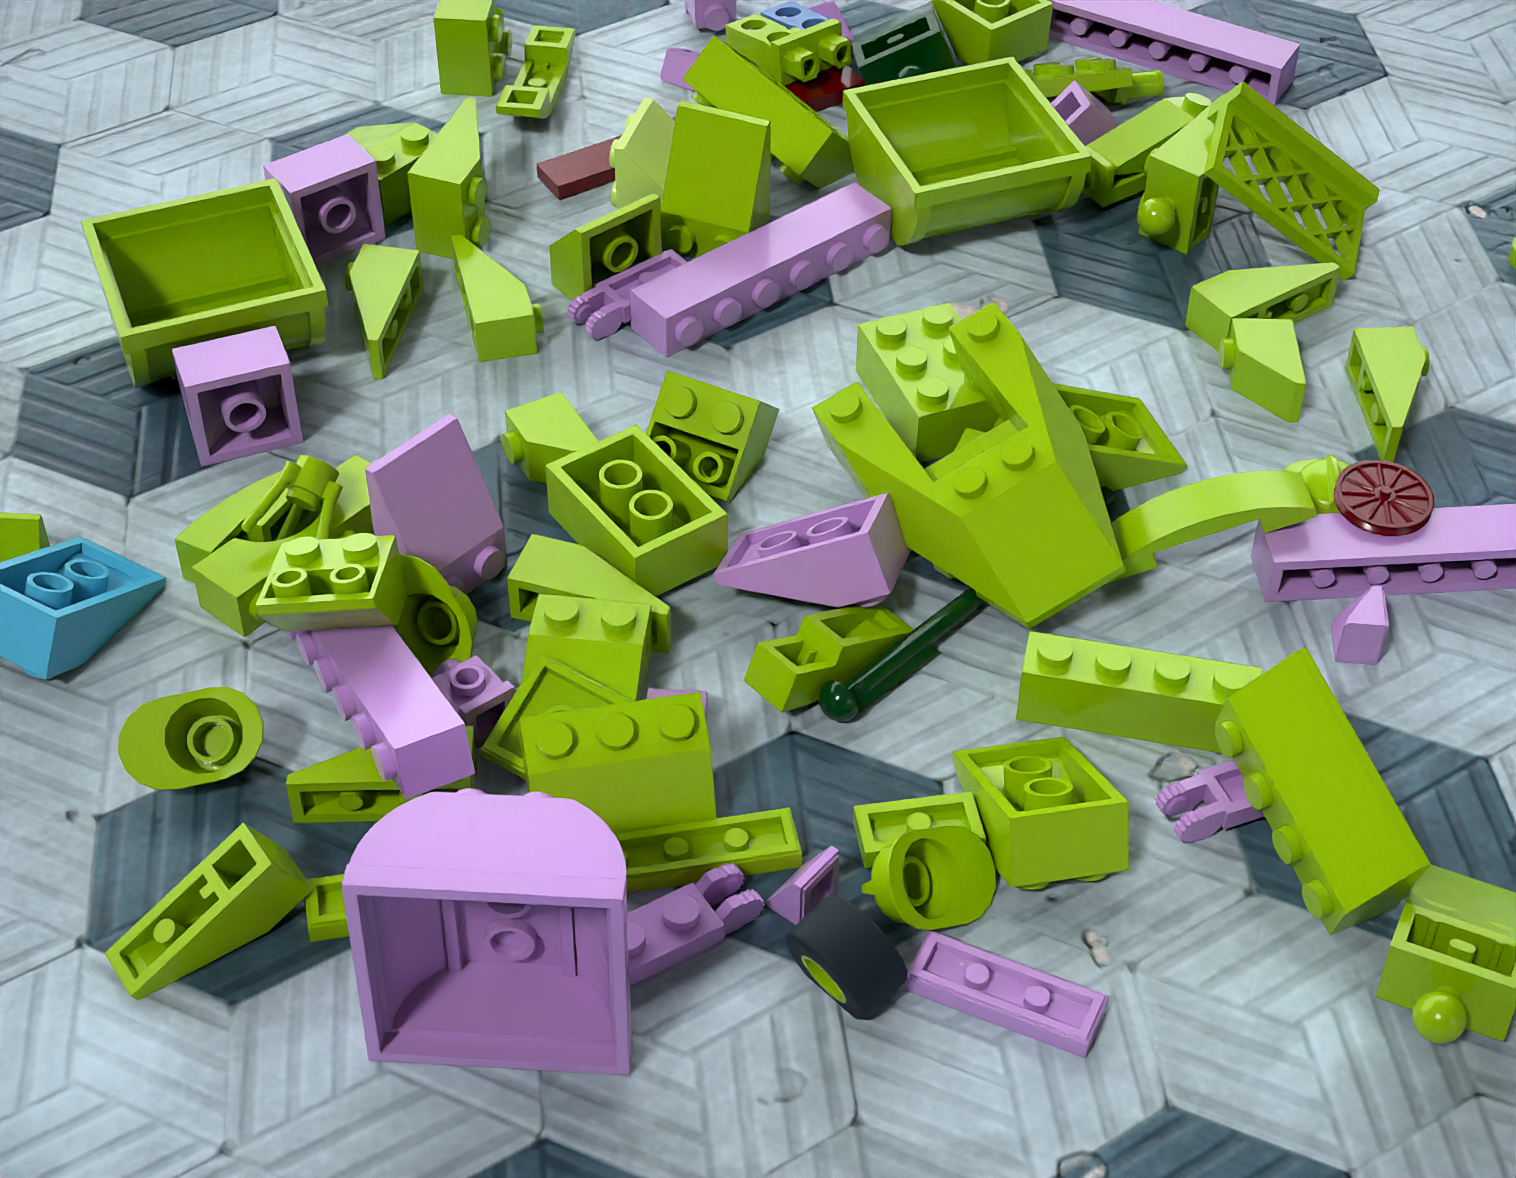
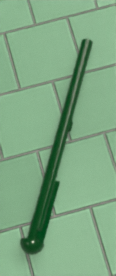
(846, 700)

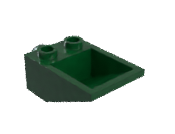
(903, 47)

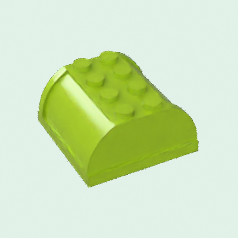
(963, 149)
(205, 274)

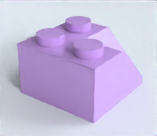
(332, 196)
(238, 395)

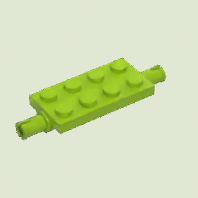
(1101, 76)

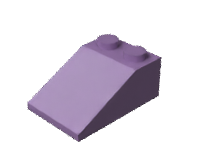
(439, 505)
(822, 557)

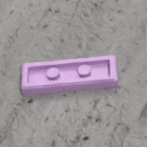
(1007, 993)

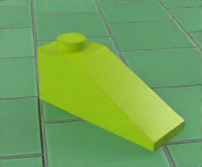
(1136, 138)
(385, 294)
(1259, 294)
(495, 305)
(1386, 376)
(575, 571)
(352, 789)
(214, 910)

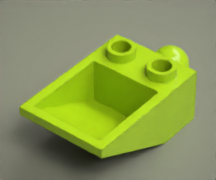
(1177, 194)
(1454, 957)

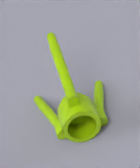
(309, 484)

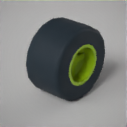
(847, 956)

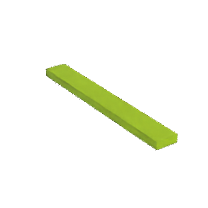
(652, 857)

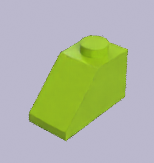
(1265, 364)
(543, 433)

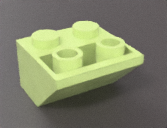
(641, 154)

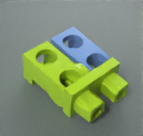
(791, 45)

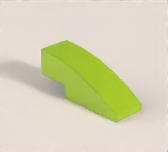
(225, 521)
(826, 648)

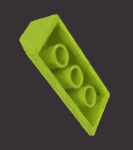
(799, 135)
(1126, 690)
(1320, 794)

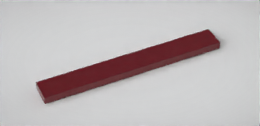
(591, 167)

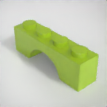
(234, 574)

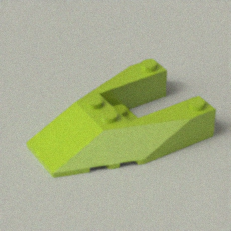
(1010, 509)

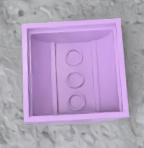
(492, 934)

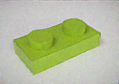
(882, 823)

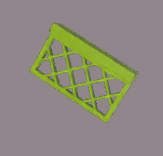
(1300, 163)

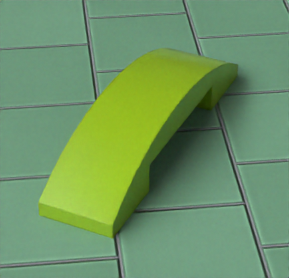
(541, 75)
(1208, 508)

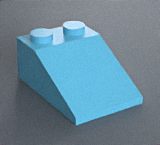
(68, 604)

